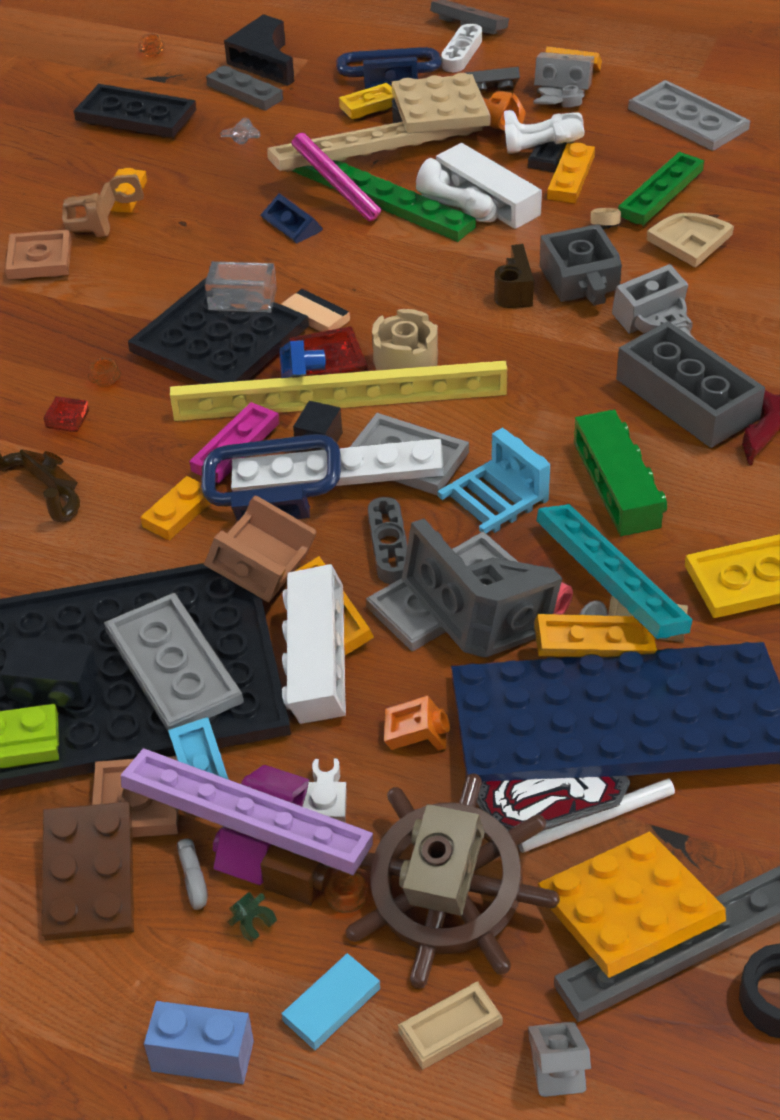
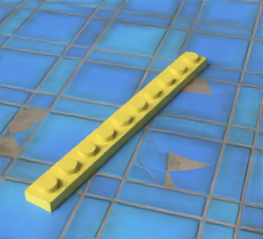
(341, 390)

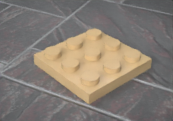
(440, 103)

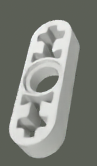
(461, 48)

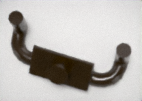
(46, 469)

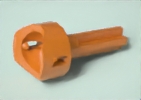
(501, 102)

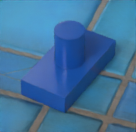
(296, 361)

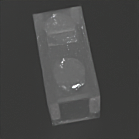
(241, 286)

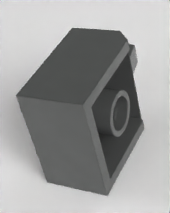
(580, 263)

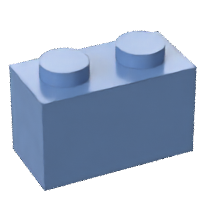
(199, 1042)

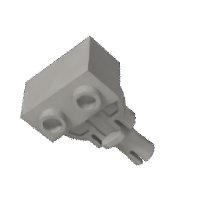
(652, 301)

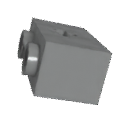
(563, 70)

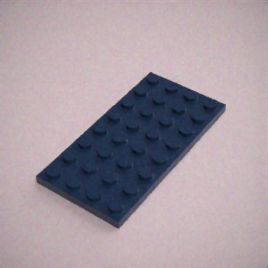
(619, 713)

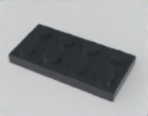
(135, 110)

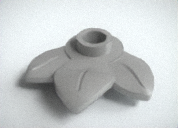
(567, 96)

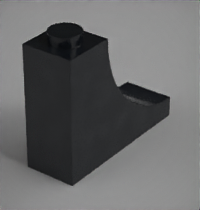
(258, 50)

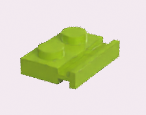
(29, 735)

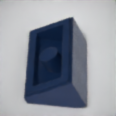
(290, 219)

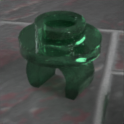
(246, 910)

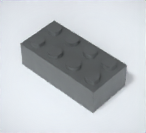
(690, 383)

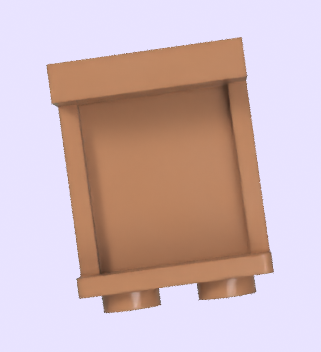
(261, 549)

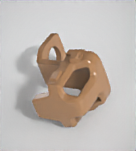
(99, 206)

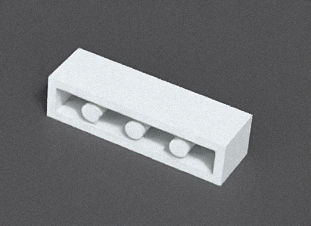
(515, 197)
(314, 645)

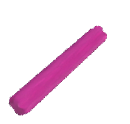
(336, 177)

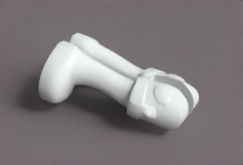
(559, 129)
(434, 184)

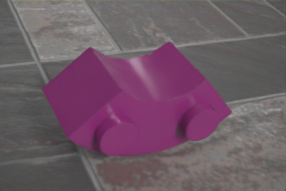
(242, 854)

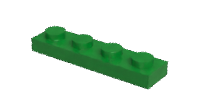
(660, 188)

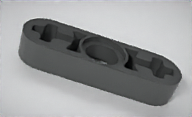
(393, 528)

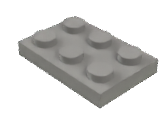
(388, 430)

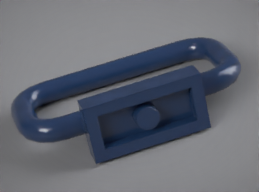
(388, 64)
(288, 498)

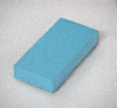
(331, 1001)

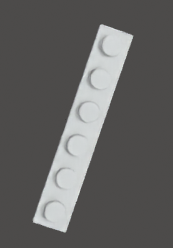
(358, 465)

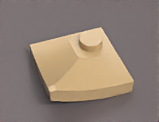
(690, 236)

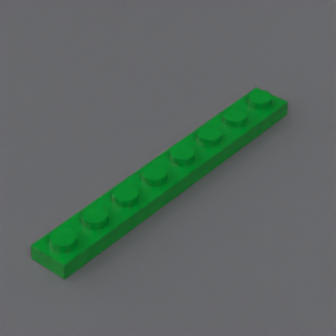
(403, 202)

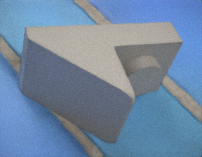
(559, 1058)

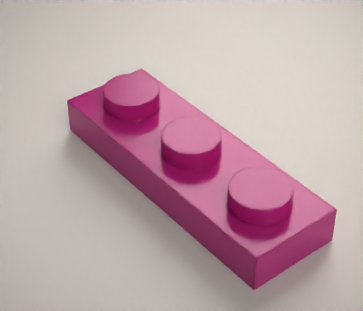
(248, 426)

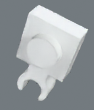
(326, 793)

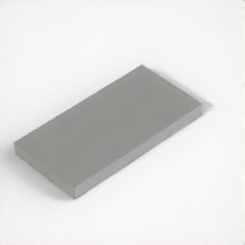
(689, 115)
(406, 615)
(173, 662)

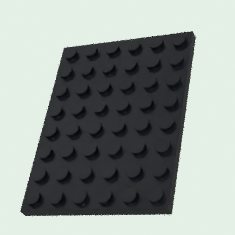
(118, 713)

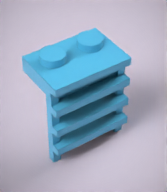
(514, 472)

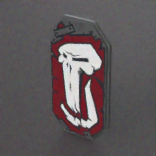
(554, 799)

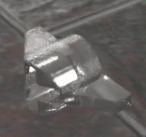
(241, 131)

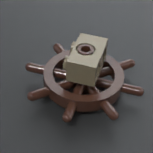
(441, 875)

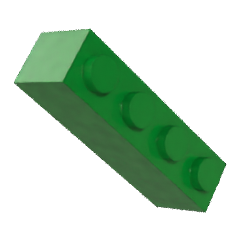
(619, 472)

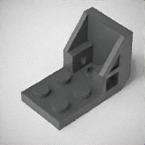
(475, 615)

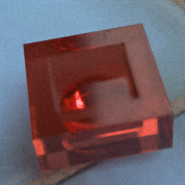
(66, 414)

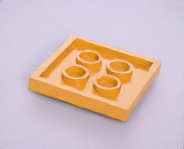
(632, 903)

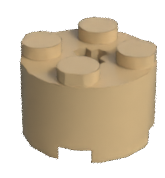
(404, 341)

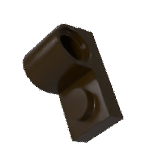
(514, 280)

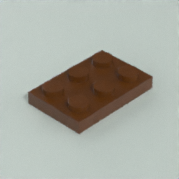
(87, 871)

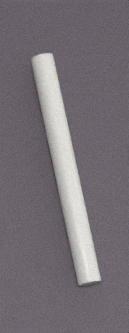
(629, 802)

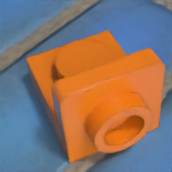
(414, 723)

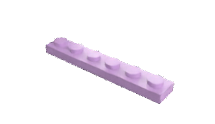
(248, 811)

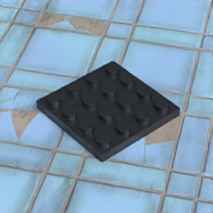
(216, 343)

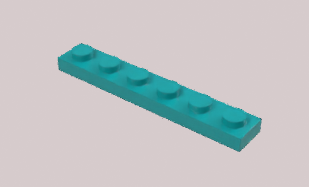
(615, 572)

